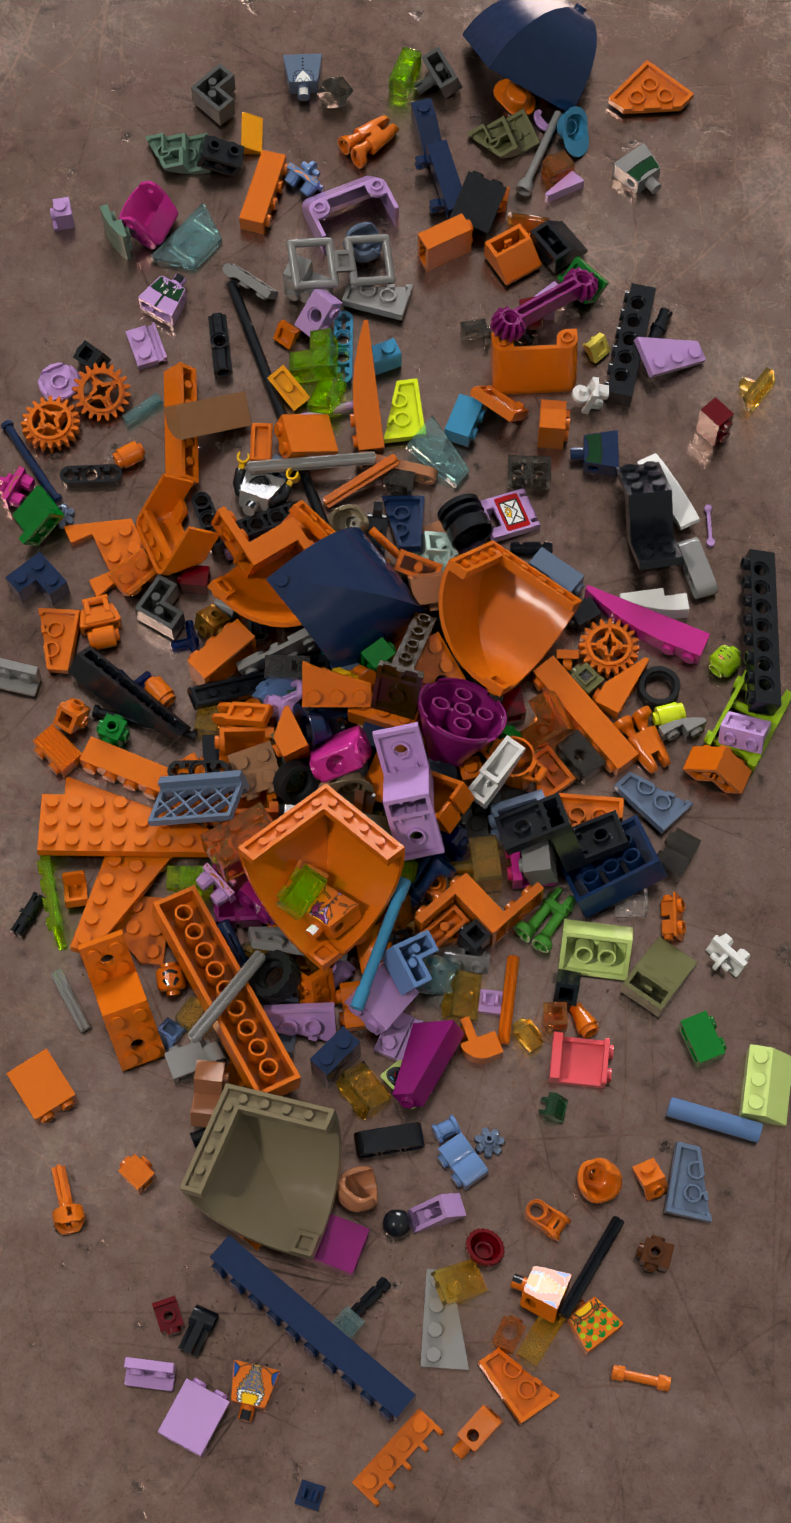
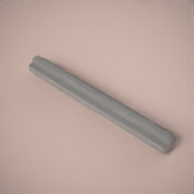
(226, 996)

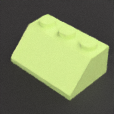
(596, 949)
(766, 1085)

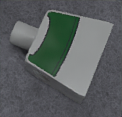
(638, 170)

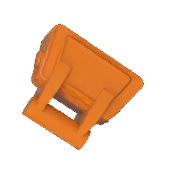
(98, 615)

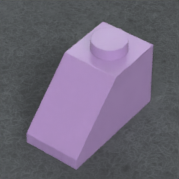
(437, 1212)

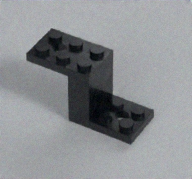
(649, 515)
(550, 820)

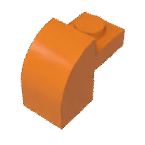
(479, 1049)

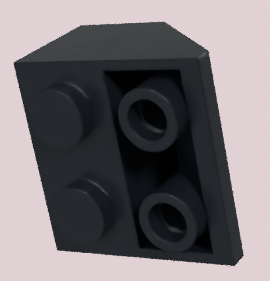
(556, 244)

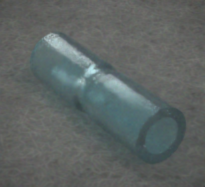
(140, 410)

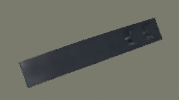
(124, 694)

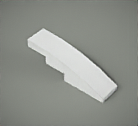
(683, 511)

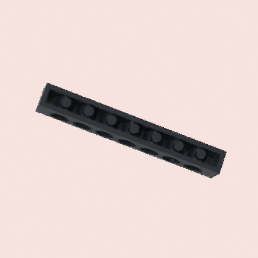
(761, 632)

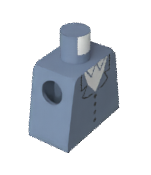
(303, 74)

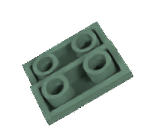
(117, 234)

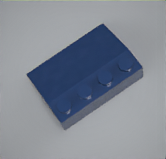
(616, 875)

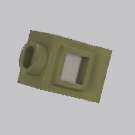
(587, 678)

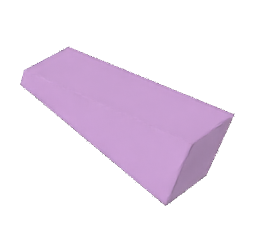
(565, 186)

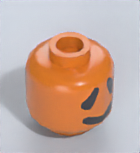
(170, 978)

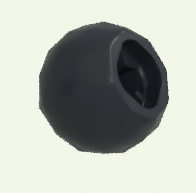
(397, 1223)

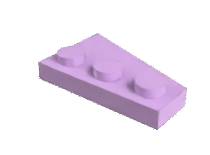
(668, 355)

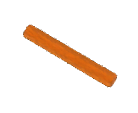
(361, 480)
(508, 999)

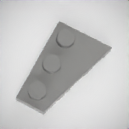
(383, 301)

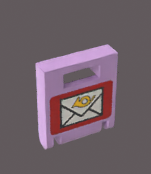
(513, 513)

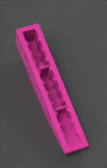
(651, 627)

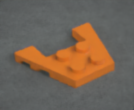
(115, 542)

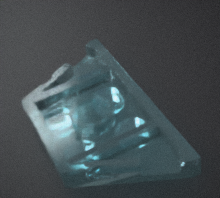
(190, 242)

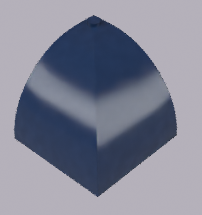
(538, 46)
(346, 595)

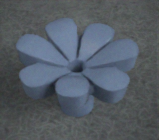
(67, 518)
(489, 1146)

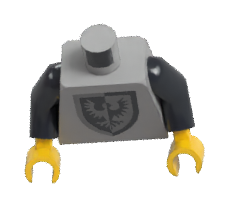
(261, 490)

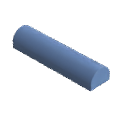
(714, 1119)

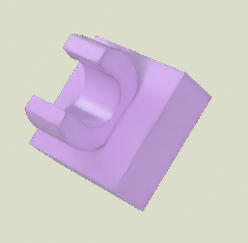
(490, 1002)

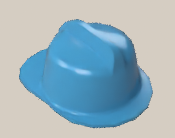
(574, 131)

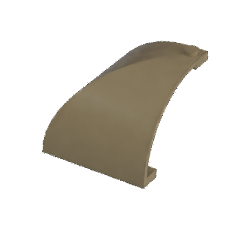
(268, 1169)

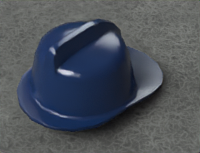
(312, 725)

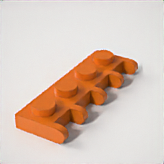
(395, 1454)

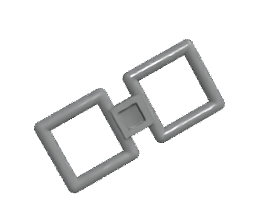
(340, 261)

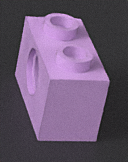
(321, 301)

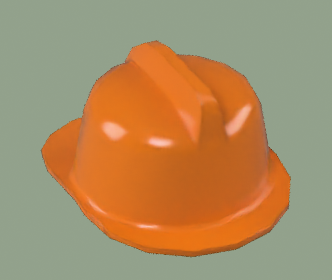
(514, 97)

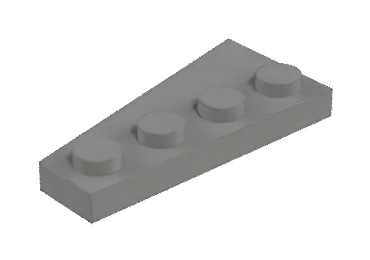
(273, 939)
(442, 1332)

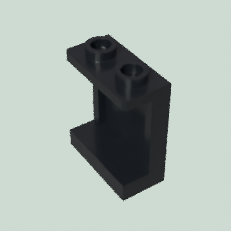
(479, 201)

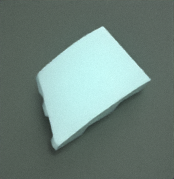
(435, 548)

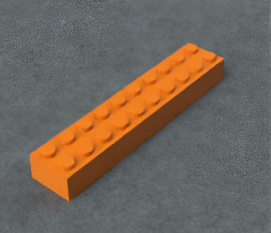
(209, 969)

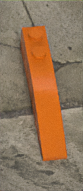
(366, 408)

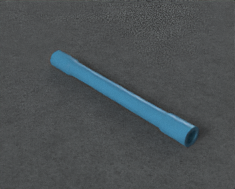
(363, 990)

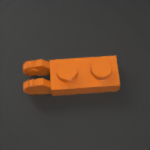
(243, 714)

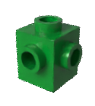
(113, 730)

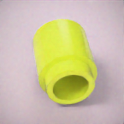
(668, 713)

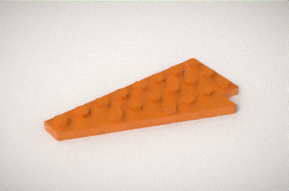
(106, 824)

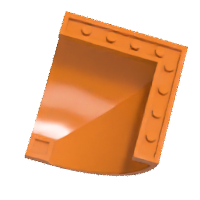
(253, 595)
(500, 615)
(337, 840)

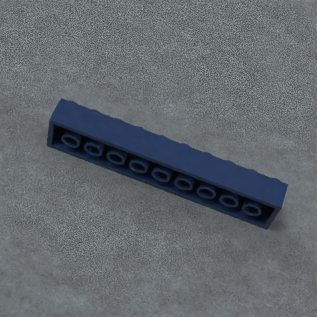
(313, 1329)

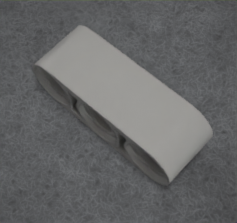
(697, 568)

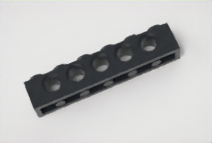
(643, 298)

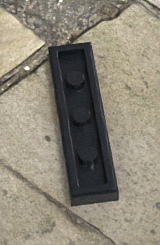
(224, 690)

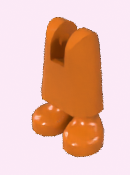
(371, 138)
(646, 740)

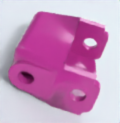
(149, 214)
(340, 754)

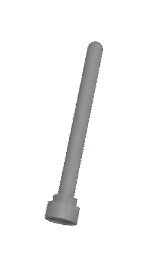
(525, 185)

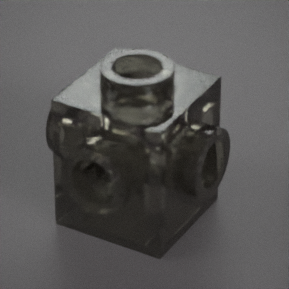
(334, 92)

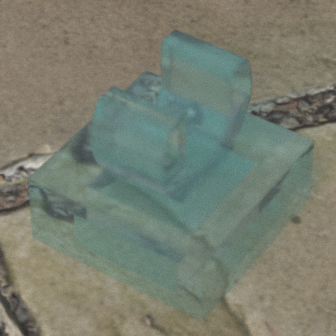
(348, 1322)

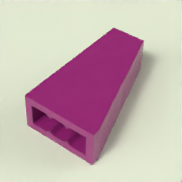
(424, 1060)

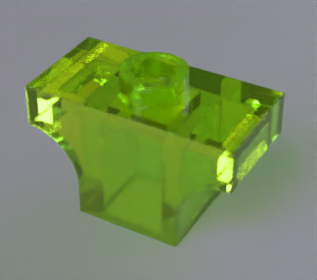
(183, 877)

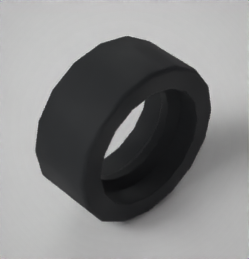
(662, 672)
(283, 775)

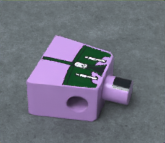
(165, 298)

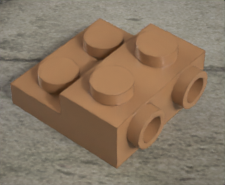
(258, 766)

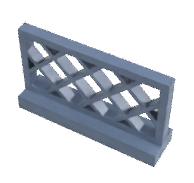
(197, 787)

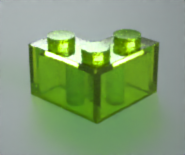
(319, 361)

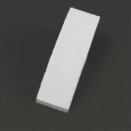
(672, 606)
(496, 771)

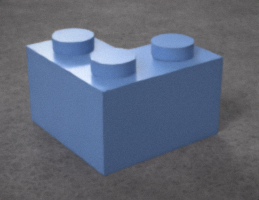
(406, 961)

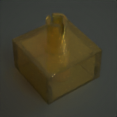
(482, 863)

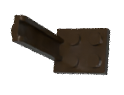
(398, 682)

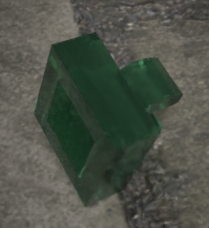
(555, 1107)

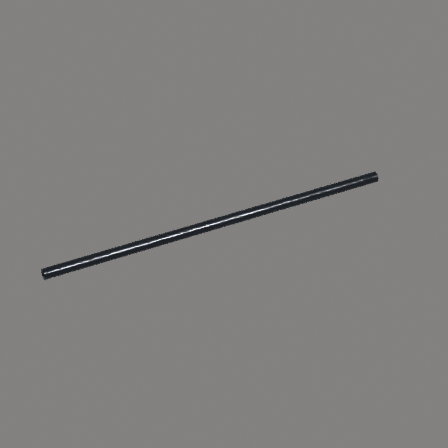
(273, 394)

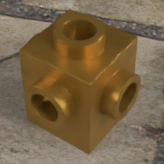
(210, 621)

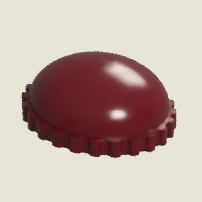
(484, 1247)

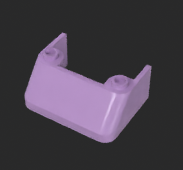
(340, 197)

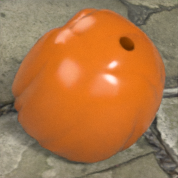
(601, 1183)

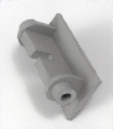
(469, 963)

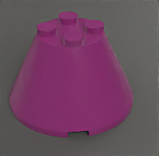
(458, 719)

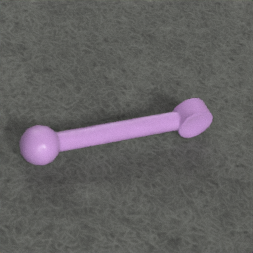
(710, 541)

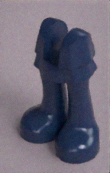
(428, 870)

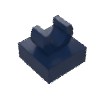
(310, 1495)

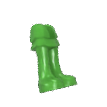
(543, 941)

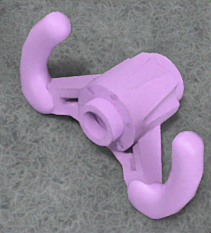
(290, 699)

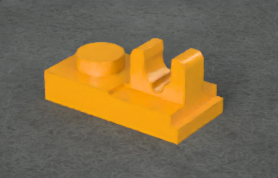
(288, 388)

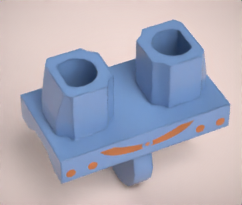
(296, 174)

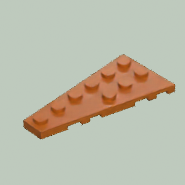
(116, 891)

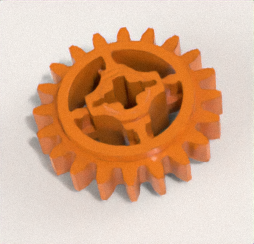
(96, 383)
(55, 414)
(600, 648)

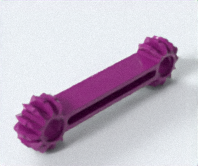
(512, 323)

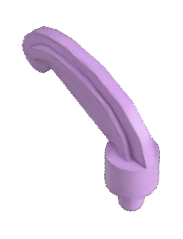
(540, 122)

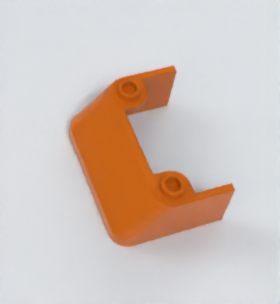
(162, 532)

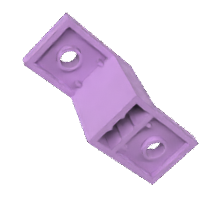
(408, 790)

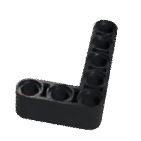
(263, 519)

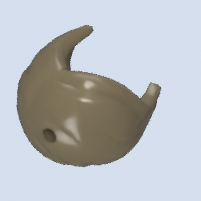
(344, 517)

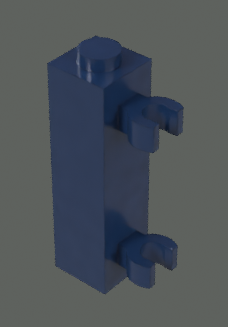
(444, 174)

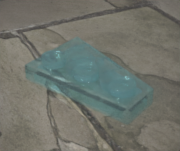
(437, 451)

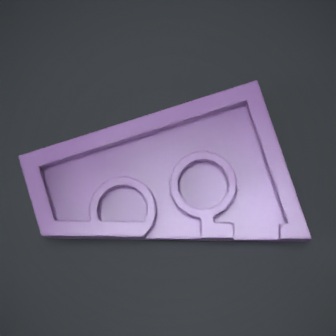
(304, 1019)

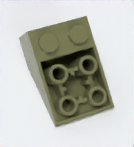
(658, 976)

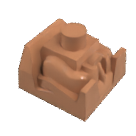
(426, 588)

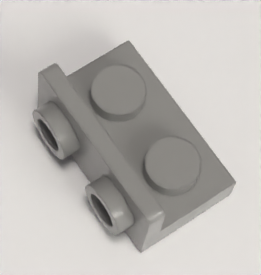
(19, 677)

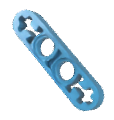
(345, 349)

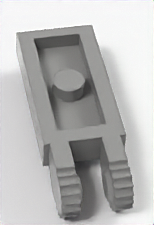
(249, 281)

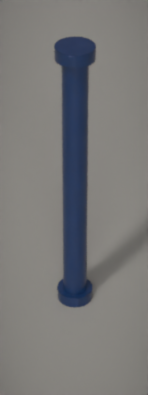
(8, 427)

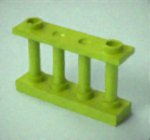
(752, 759)

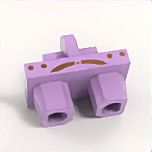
(223, 892)

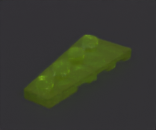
(51, 903)

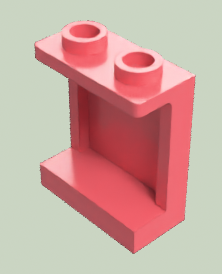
(580, 1061)

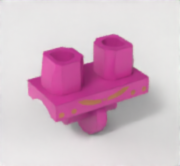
(12, 486)

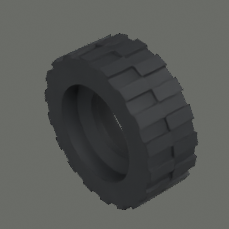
(287, 984)

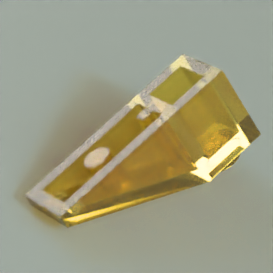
(538, 1341)

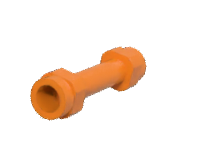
(661, 1382)

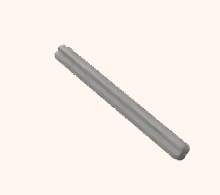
(311, 462)

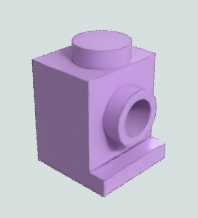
(62, 214)

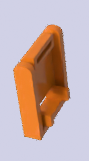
(500, 403)

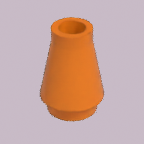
(584, 1021)

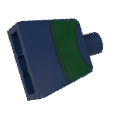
(598, 453)

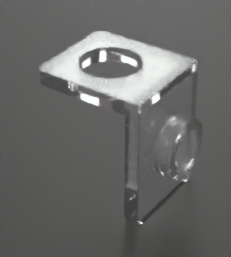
(633, 906)

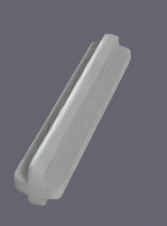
(70, 1000)

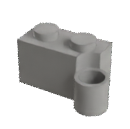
(183, 1059)

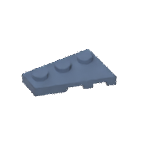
(655, 805)
(686, 1185)

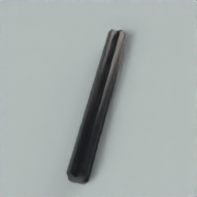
(591, 1267)

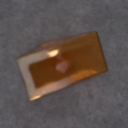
(528, 222)

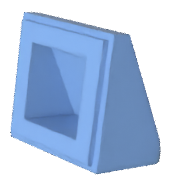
(170, 1033)

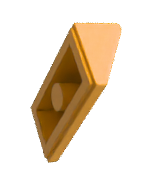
(252, 133)

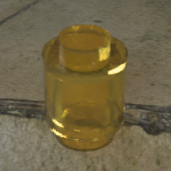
(527, 1034)

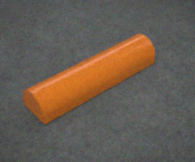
(447, 925)

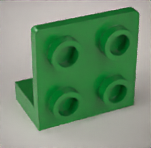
(37, 517)

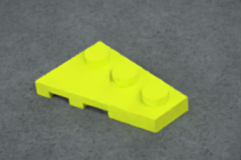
(405, 412)

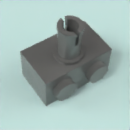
(439, 75)

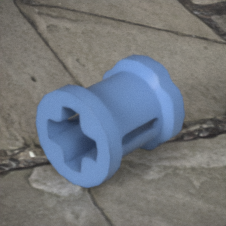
(446, 1129)

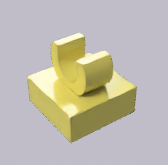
(597, 347)

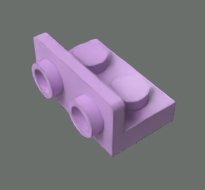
(743, 732)
(149, 1374)

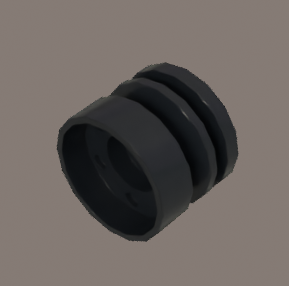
(465, 521)

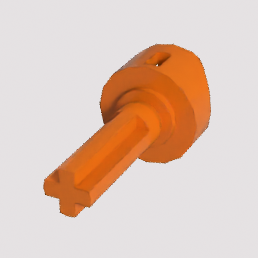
(67, 1211)

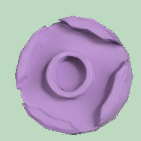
(58, 381)

